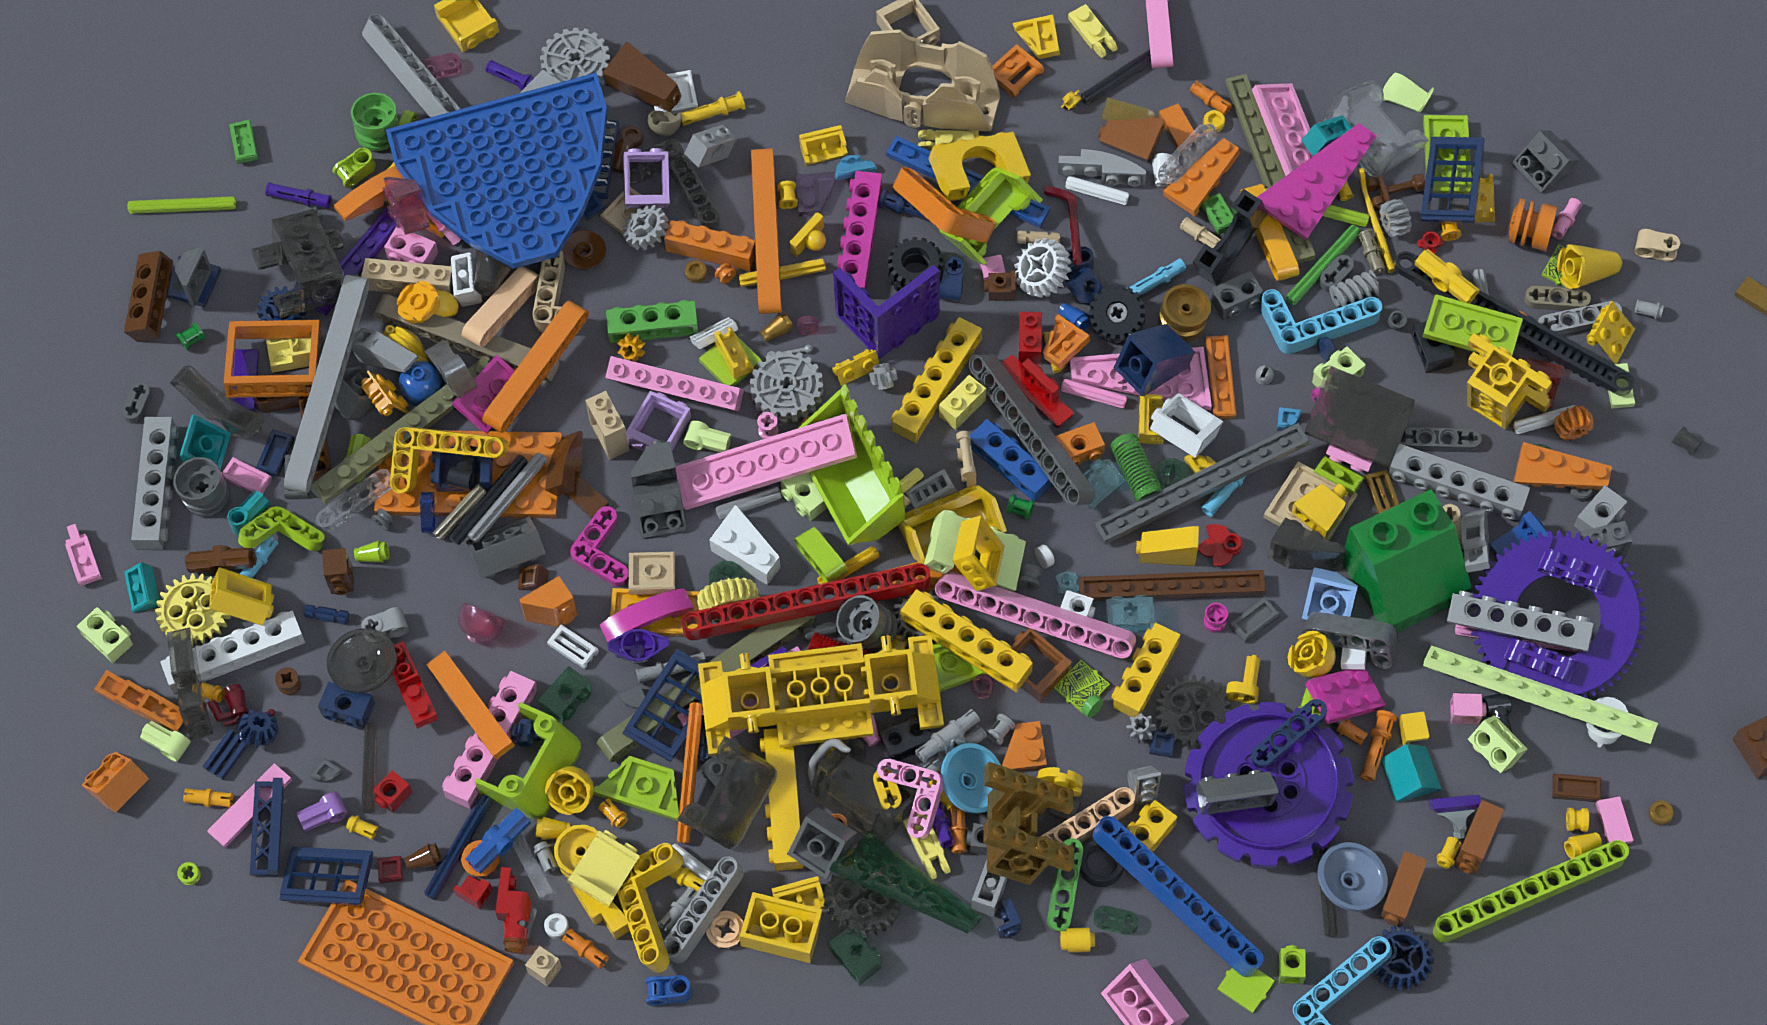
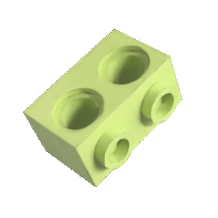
(1345, 356)
(102, 637)
(1500, 739)

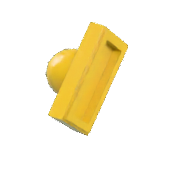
(809, 236)

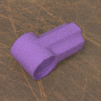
(328, 809)

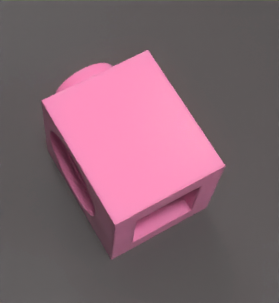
(1467, 708)

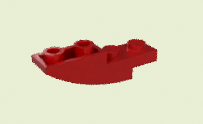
(412, 688)

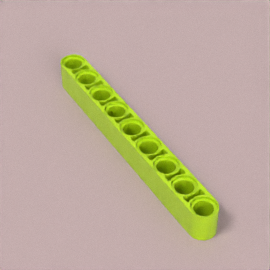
(1538, 883)

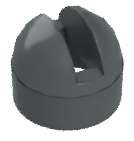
(1395, 315)

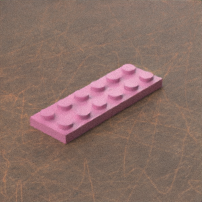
(1284, 123)

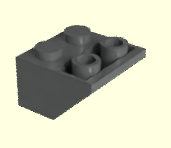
(1545, 160)
(659, 508)

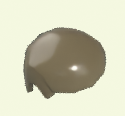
(664, 122)

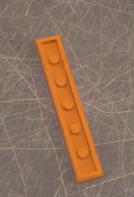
(470, 705)

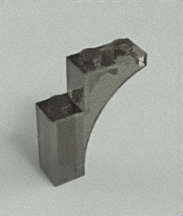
(215, 405)
(188, 683)

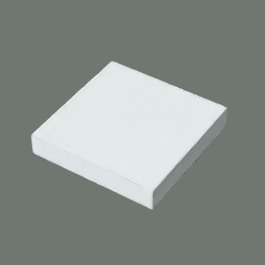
(685, 83)

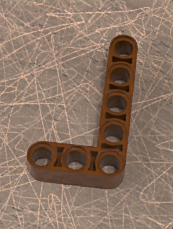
(281, 403)

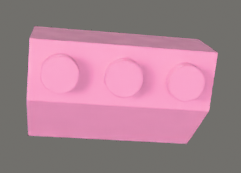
(1143, 997)

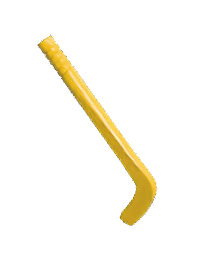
(1375, 224)

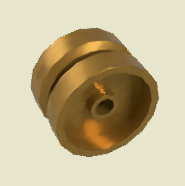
(1185, 311)

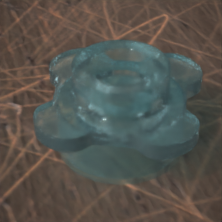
(1070, 577)

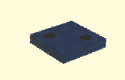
(176, 291)

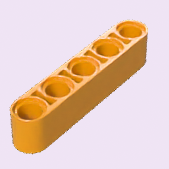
(1275, 244)

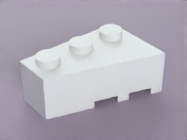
(741, 543)

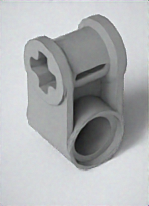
(390, 622)

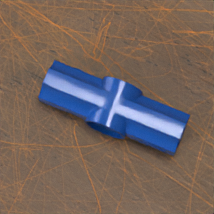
(498, 840)

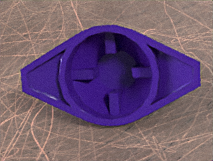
(637, 645)

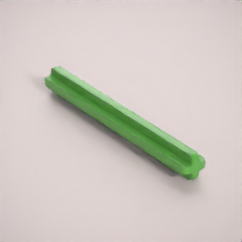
(1315, 272)

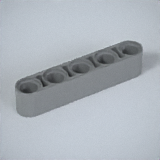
(703, 898)

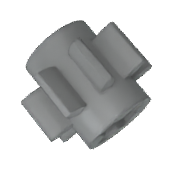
(883, 376)
(1141, 734)

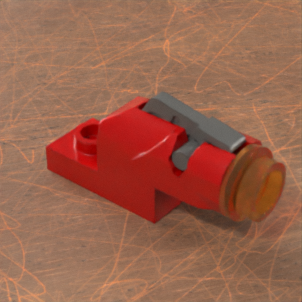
(515, 911)

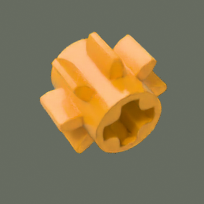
(626, 345)

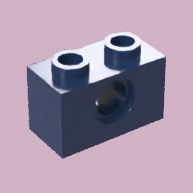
(335, 698)

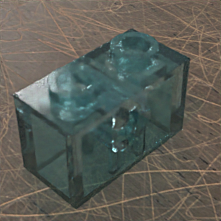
(1140, 608)

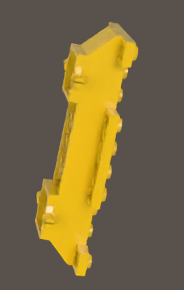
(821, 692)

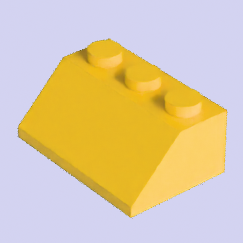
(781, 927)

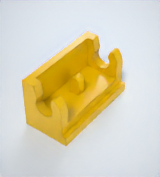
(823, 145)
(1485, 205)
(733, 353)
(1147, 407)
(803, 892)

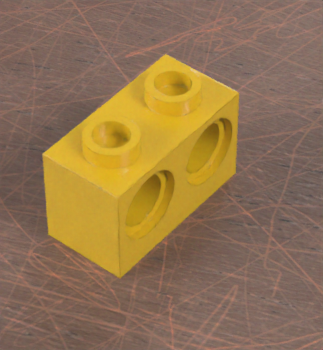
(1154, 831)

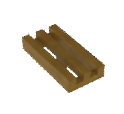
(1376, 476)

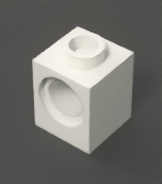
(1074, 600)

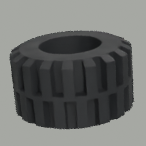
(911, 252)

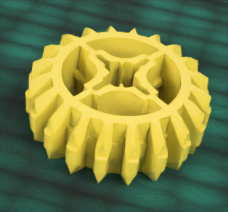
(727, 592)

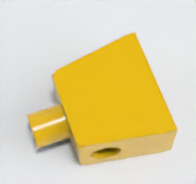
(1321, 508)

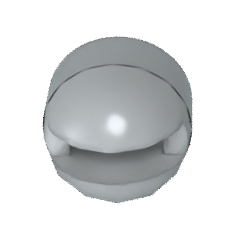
(1269, 375)

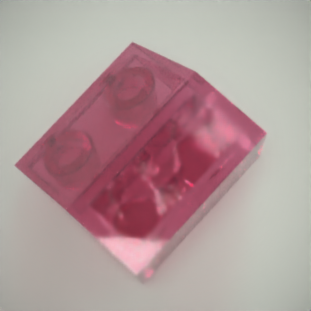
(405, 204)

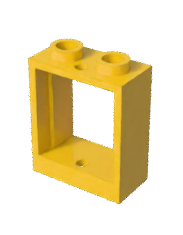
(971, 536)
(241, 596)

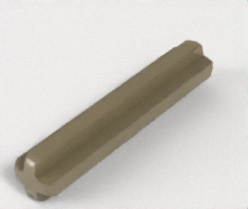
(459, 512)

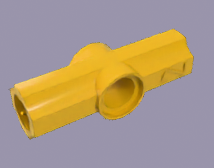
(1446, 276)

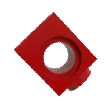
(392, 782)

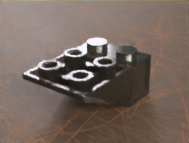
(1304, 549)

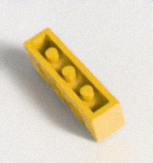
(1134, 702)

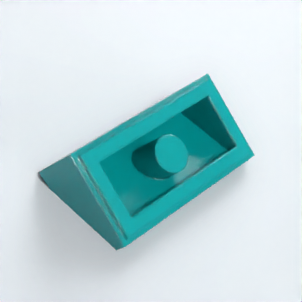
(141, 587)

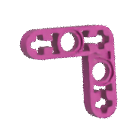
(591, 549)

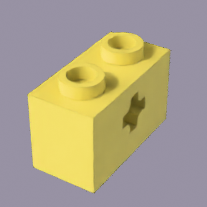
(962, 402)

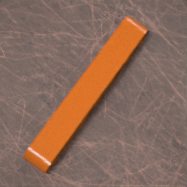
(535, 366)

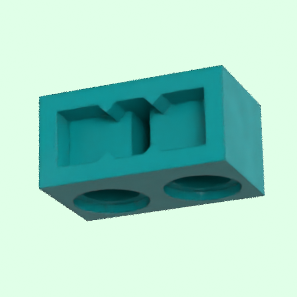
(1325, 133)

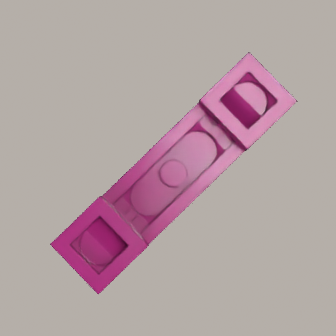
(647, 612)

